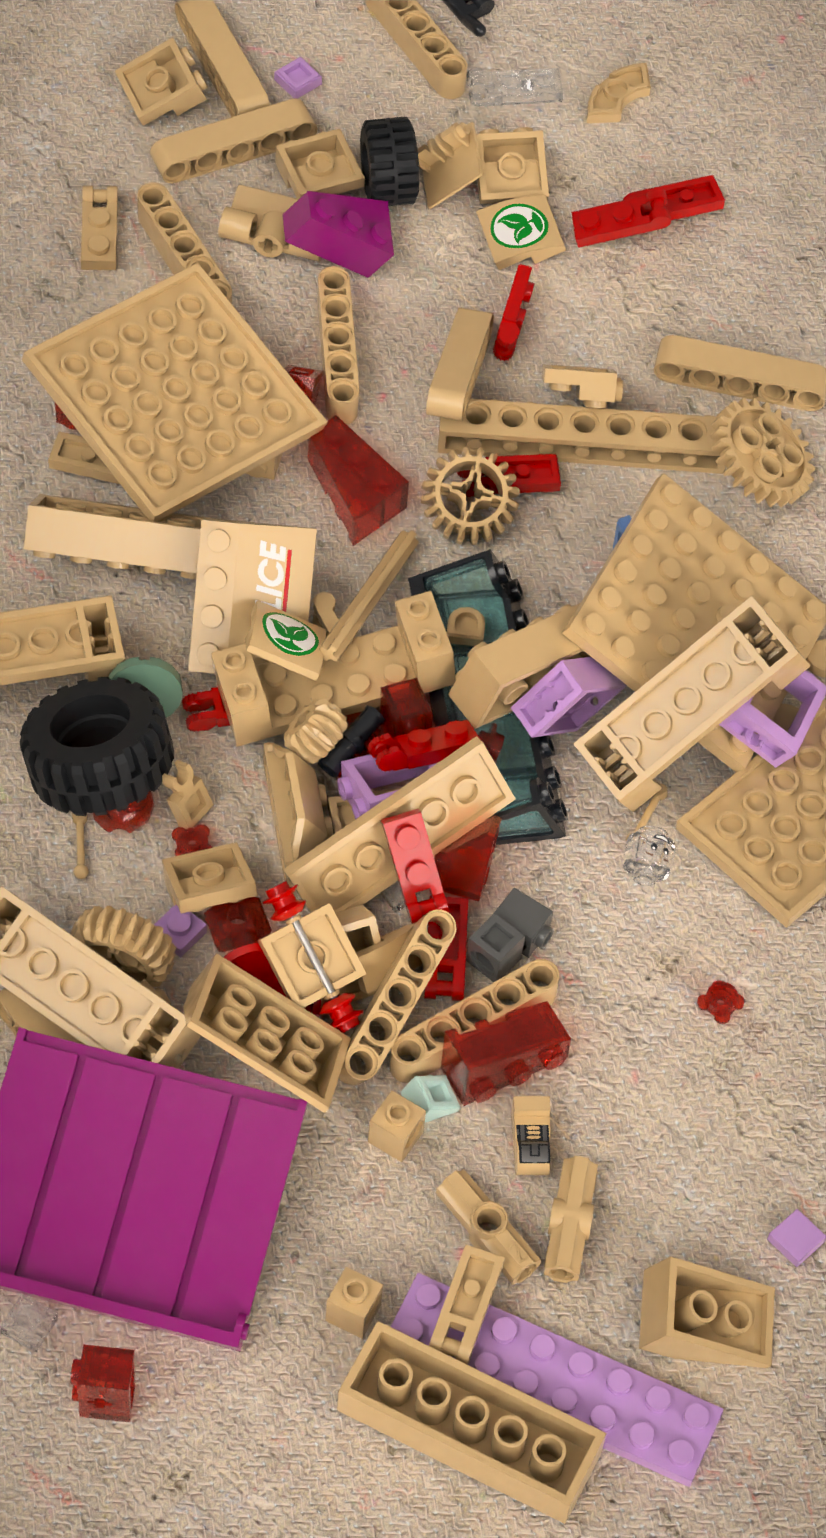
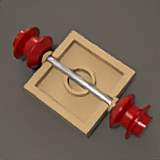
(312, 956)

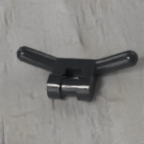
(469, 14)

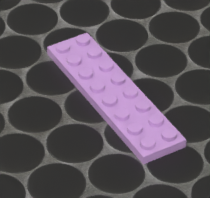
(639, 1413)

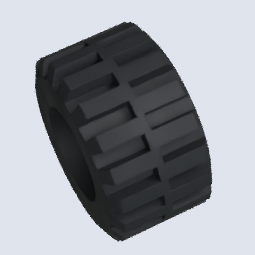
(390, 160)

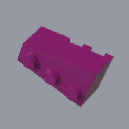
(341, 230)

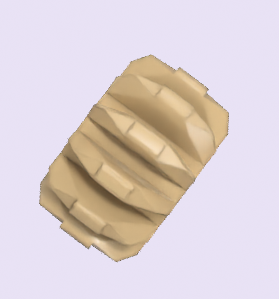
(315, 730)

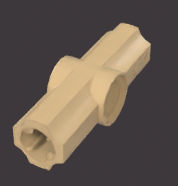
(473, 1208)
(570, 1219)

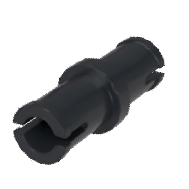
(352, 741)

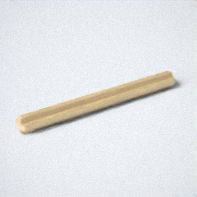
(368, 596)

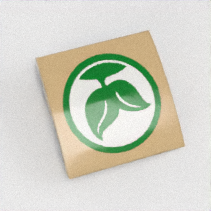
(521, 230)
(285, 640)

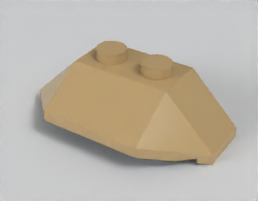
(295, 804)

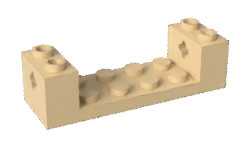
(60, 641)
(268, 696)
(688, 701)
(85, 990)

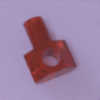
(230, 936)

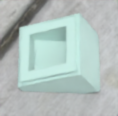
(433, 1095)

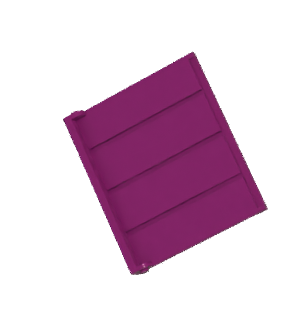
(139, 1187)

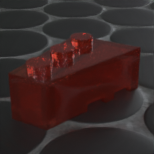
(357, 479)
(504, 1052)

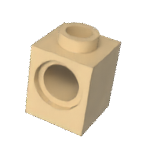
(396, 1126)
(354, 1302)

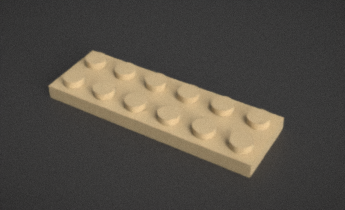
(357, 859)

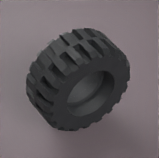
(97, 746)

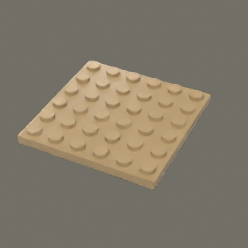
(174, 392)
(671, 584)

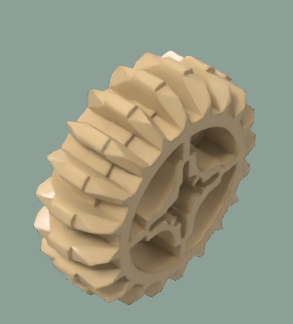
(476, 465)
(127, 942)

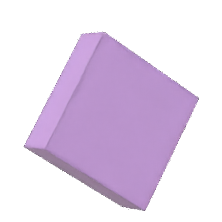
(298, 78)
(796, 1238)

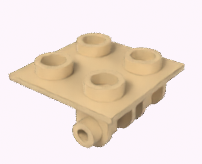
(449, 162)

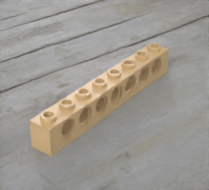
(584, 435)

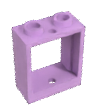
(565, 697)
(773, 741)
(362, 775)

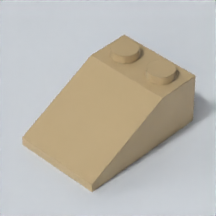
(706, 1315)

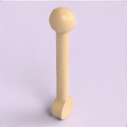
(661, 795)
(81, 870)

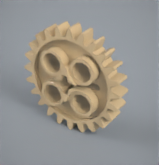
(762, 452)

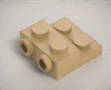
(162, 82)
(319, 164)
(511, 164)
(593, 385)
(208, 878)

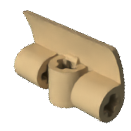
(258, 221)

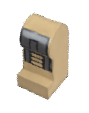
(531, 1134)

